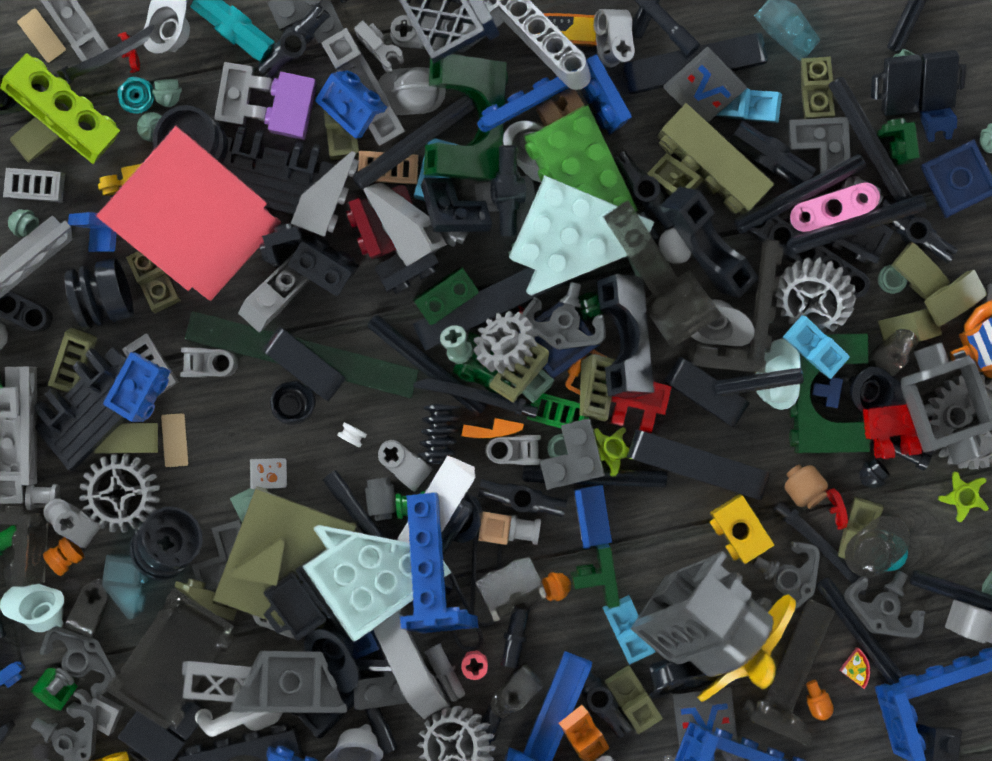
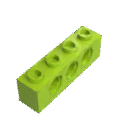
(31, 71)

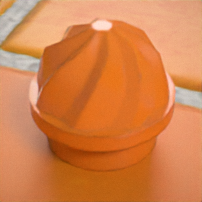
(556, 586)

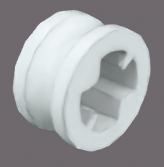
(352, 434)

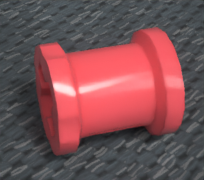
(468, 671)

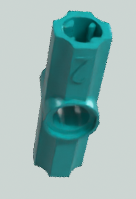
(235, 27)

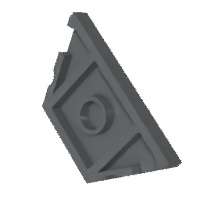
(289, 684)

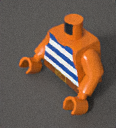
(977, 339)

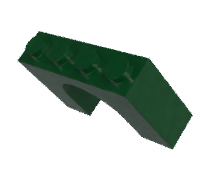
(484, 83)
(812, 431)

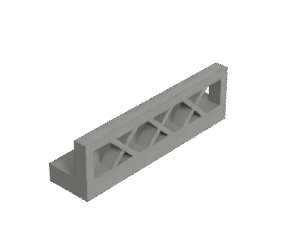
(32, 252)
(25, 381)
(212, 670)

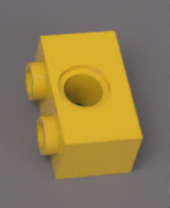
(753, 542)

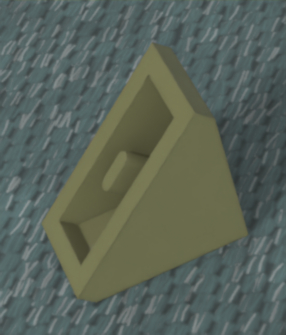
(672, 174)
(918, 322)
(263, 565)

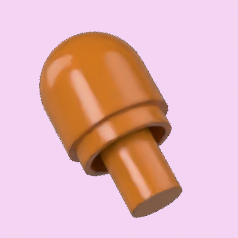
(819, 701)

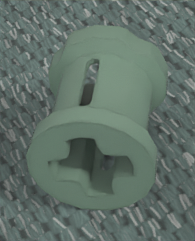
(455, 342)

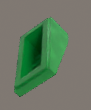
(561, 402)

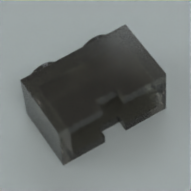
(511, 587)

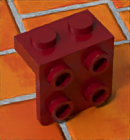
(374, 238)

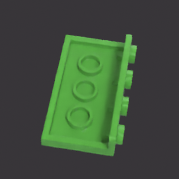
(578, 156)

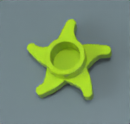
(612, 449)
(964, 496)

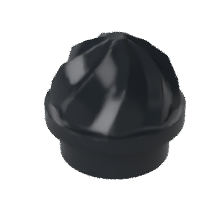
(873, 474)

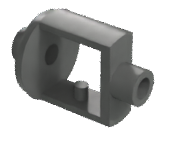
(963, 443)

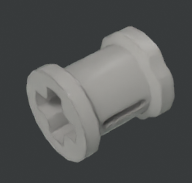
(41, 496)
(524, 529)

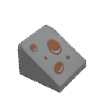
(268, 473)

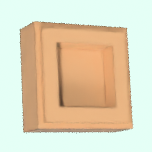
(494, 528)

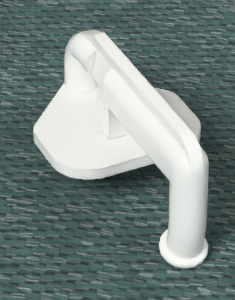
(251, 720)

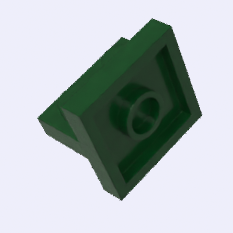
(589, 576)

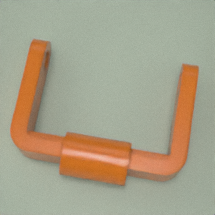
(574, 371)

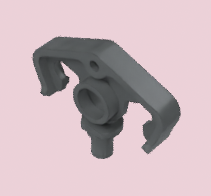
(563, 327)
(788, 579)
(883, 612)
(82, 656)
(68, 741)

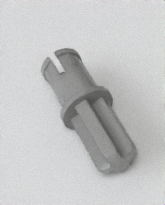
(445, 672)

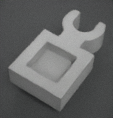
(107, 710)

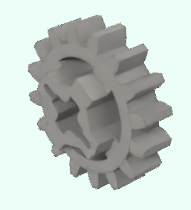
(505, 342)

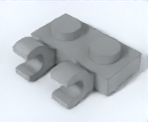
(373, 40)
(235, 94)

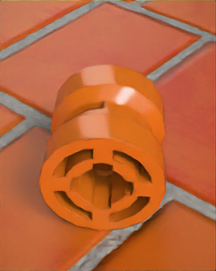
(63, 556)

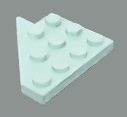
(565, 235)
(362, 577)

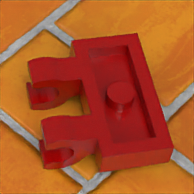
(651, 404)
(890, 421)

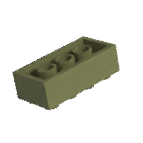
(714, 160)

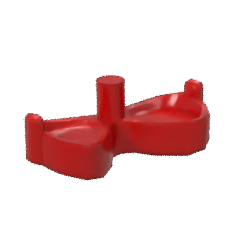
(133, 56)
(841, 517)

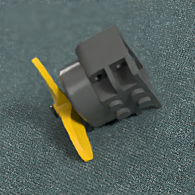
(714, 623)

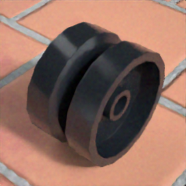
(195, 124)

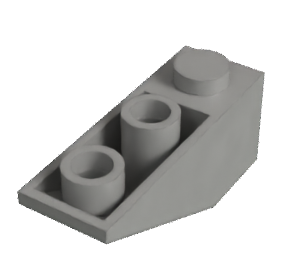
(319, 202)
(404, 223)
(272, 296)

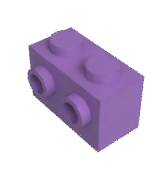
(291, 105)

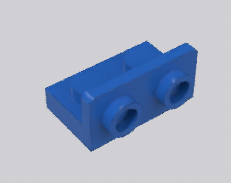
(350, 102)
(137, 388)

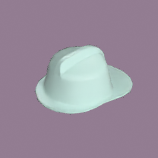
(781, 357)
(34, 606)

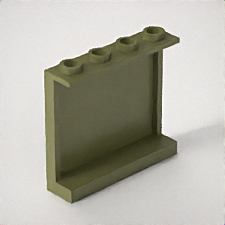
(264, 522)

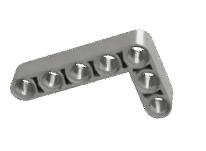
(542, 44)
(970, 621)
(415, 680)

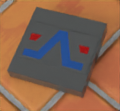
(705, 85)
(712, 713)

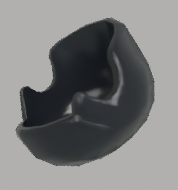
(292, 403)

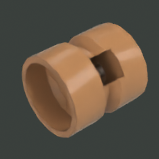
(554, 110)

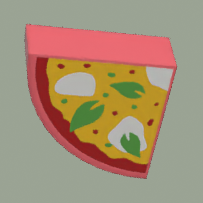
(857, 668)

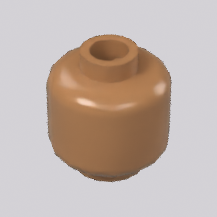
(806, 486)

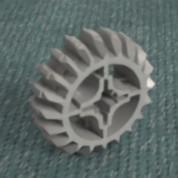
(809, 281)
(118, 479)
(472, 730)

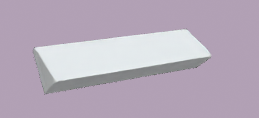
(451, 486)

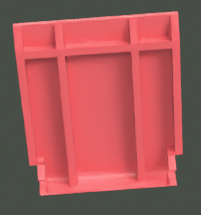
(189, 215)

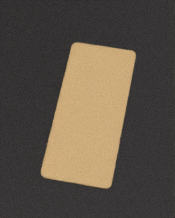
(41, 35)
(174, 440)

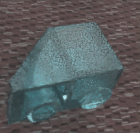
(788, 27)
(124, 584)

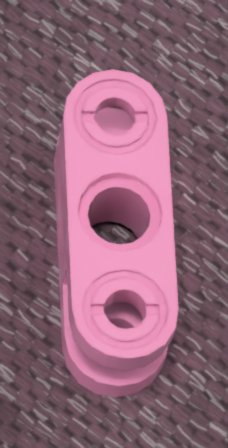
(819, 210)

